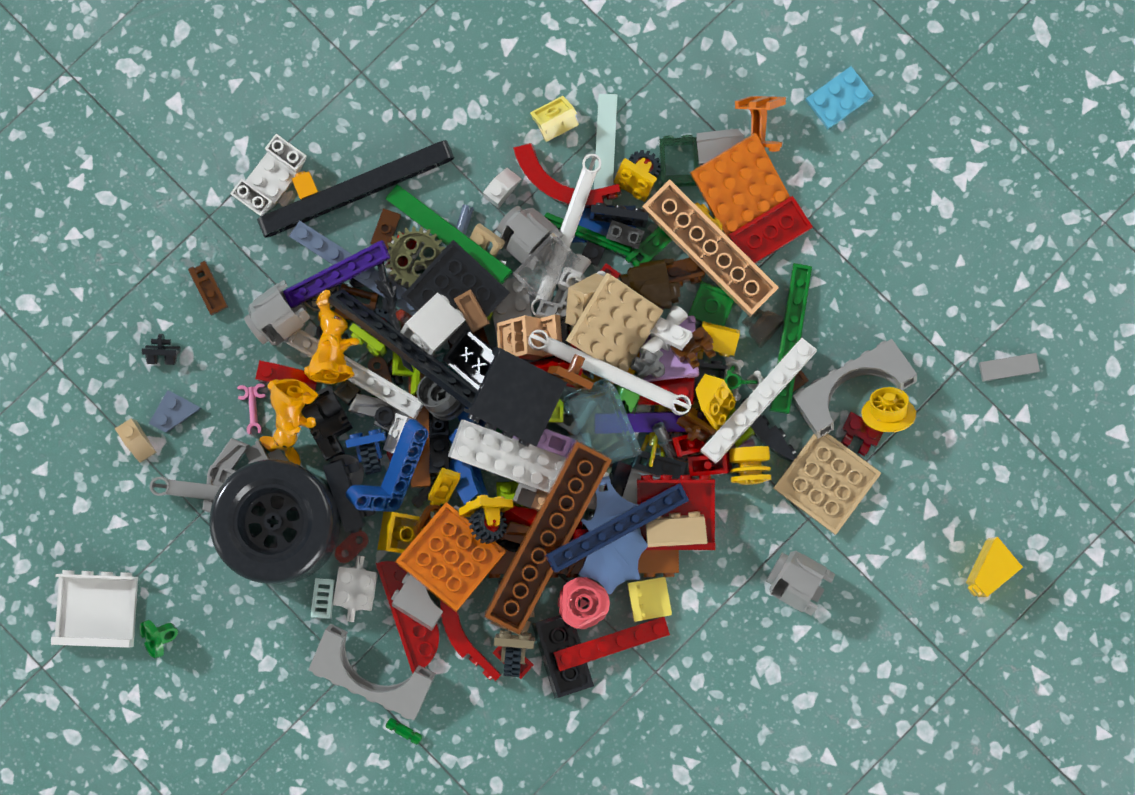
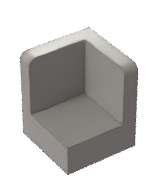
(256, 453)
(525, 495)

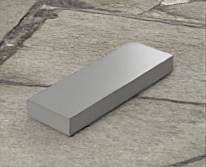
(1009, 367)

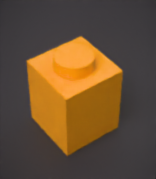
(304, 184)

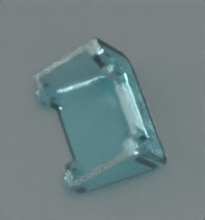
(603, 421)

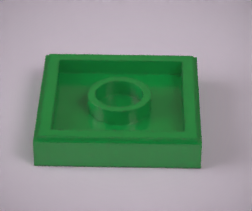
(711, 305)

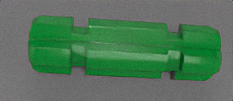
(403, 731)

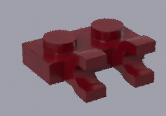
(857, 427)

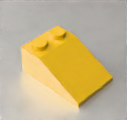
(396, 531)

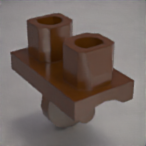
(695, 426)

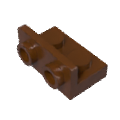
(685, 271)

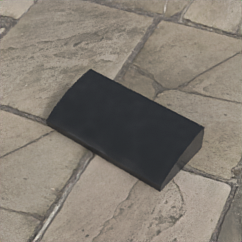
(554, 635)

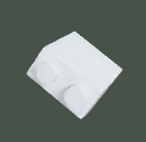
(433, 324)

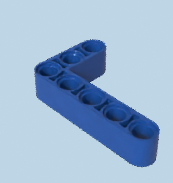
(398, 475)

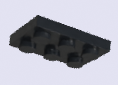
(620, 214)

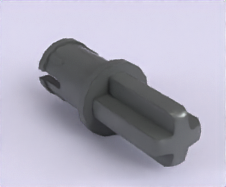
(665, 439)

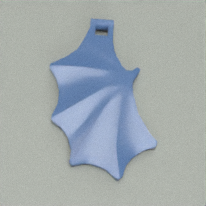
(620, 558)

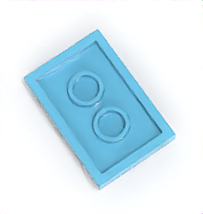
(839, 97)

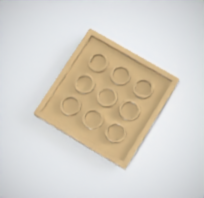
(614, 323)
(827, 481)

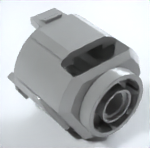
(525, 231)
(272, 317)
(797, 581)

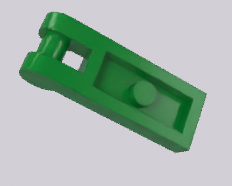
(649, 247)

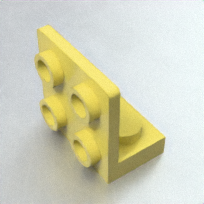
(649, 599)

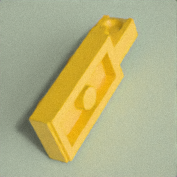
(443, 487)

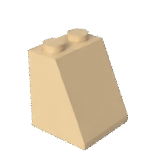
(579, 297)

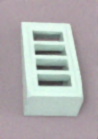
(329, 606)

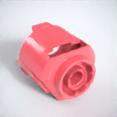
(574, 614)

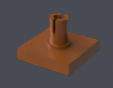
(571, 375)

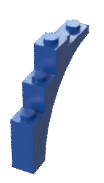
(471, 479)

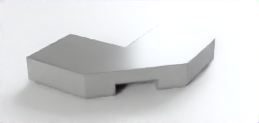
(549, 308)

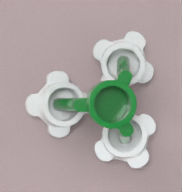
(734, 379)

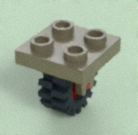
(513, 650)

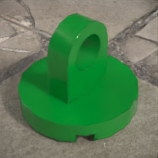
(157, 636)

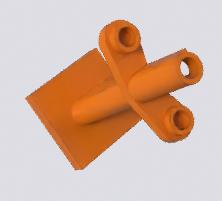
(758, 107)

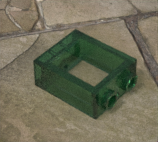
(678, 180)

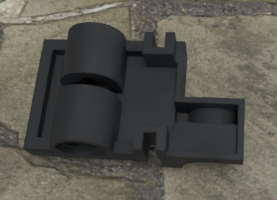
(330, 422)

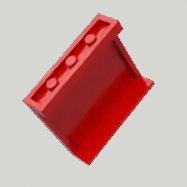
(701, 499)

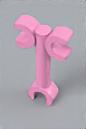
(251, 394)

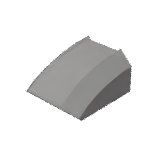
(715, 142)

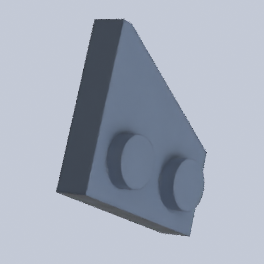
(172, 411)

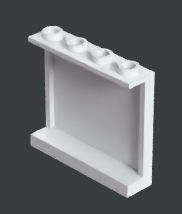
(96, 609)

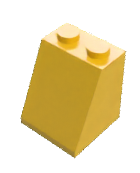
(992, 568)

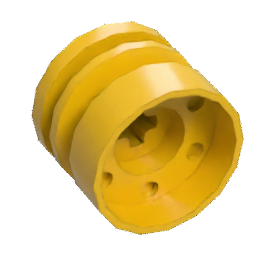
(750, 464)

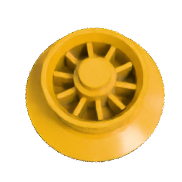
(888, 410)

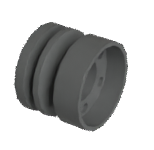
(438, 401)

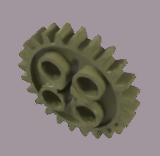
(400, 250)

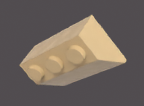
(677, 530)

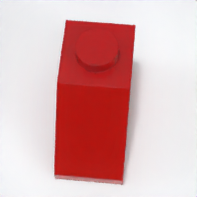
(702, 465)

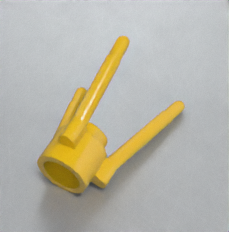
(653, 442)

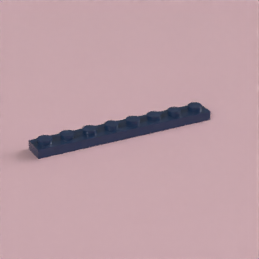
(616, 528)

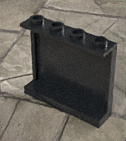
(516, 398)

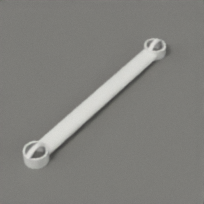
(576, 208)
(611, 373)

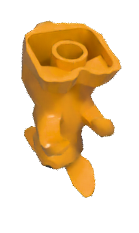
(328, 362)
(288, 400)

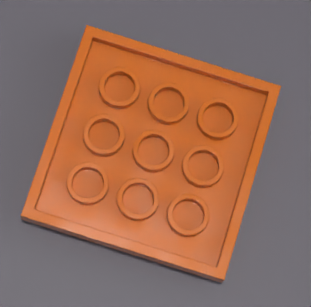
(740, 184)
(449, 557)

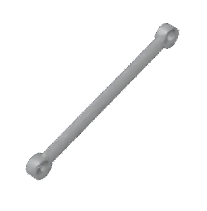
(199, 491)

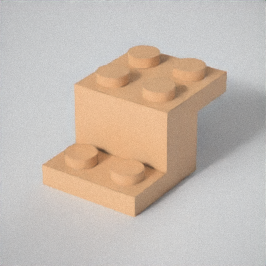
(514, 335)

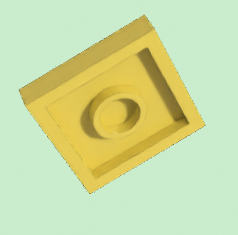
(555, 118)

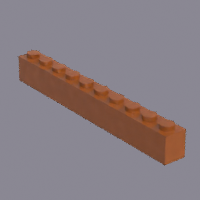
(649, 563)

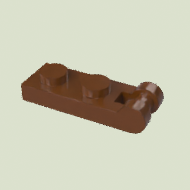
(208, 288)

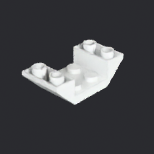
(270, 177)

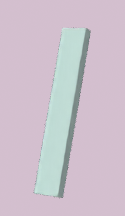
(605, 141)

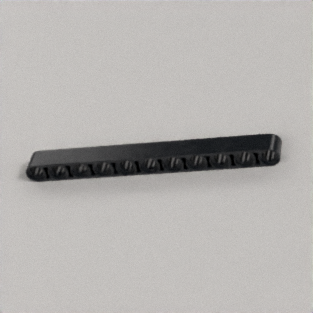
(355, 188)

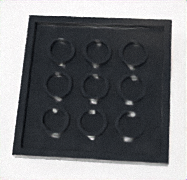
(453, 275)

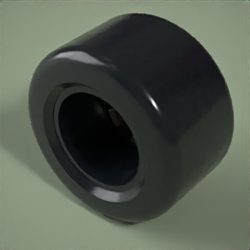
(289, 561)

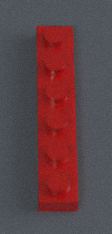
(611, 643)

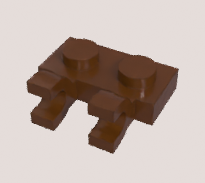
(700, 341)

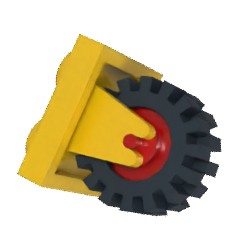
(638, 174)
(486, 517)

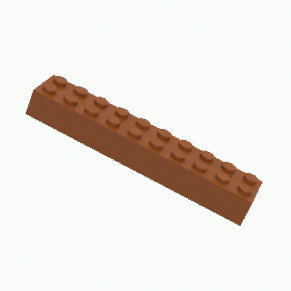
(549, 530)

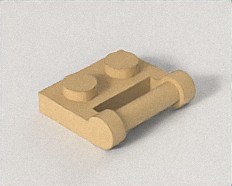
(483, 237)

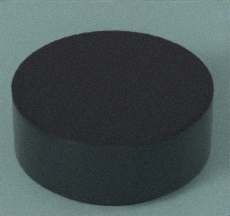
(384, 416)

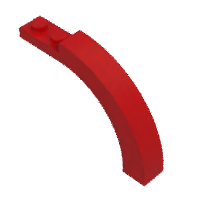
(462, 644)

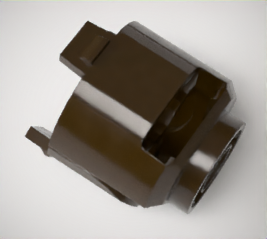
(652, 282)

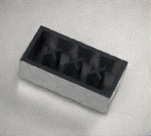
(470, 357)

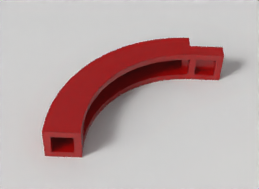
(533, 170)

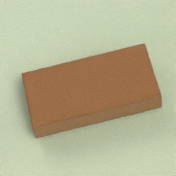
(471, 311)

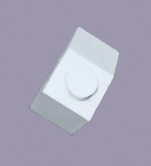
(501, 187)

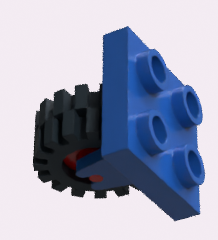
(368, 449)

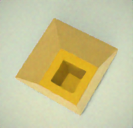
(715, 400)

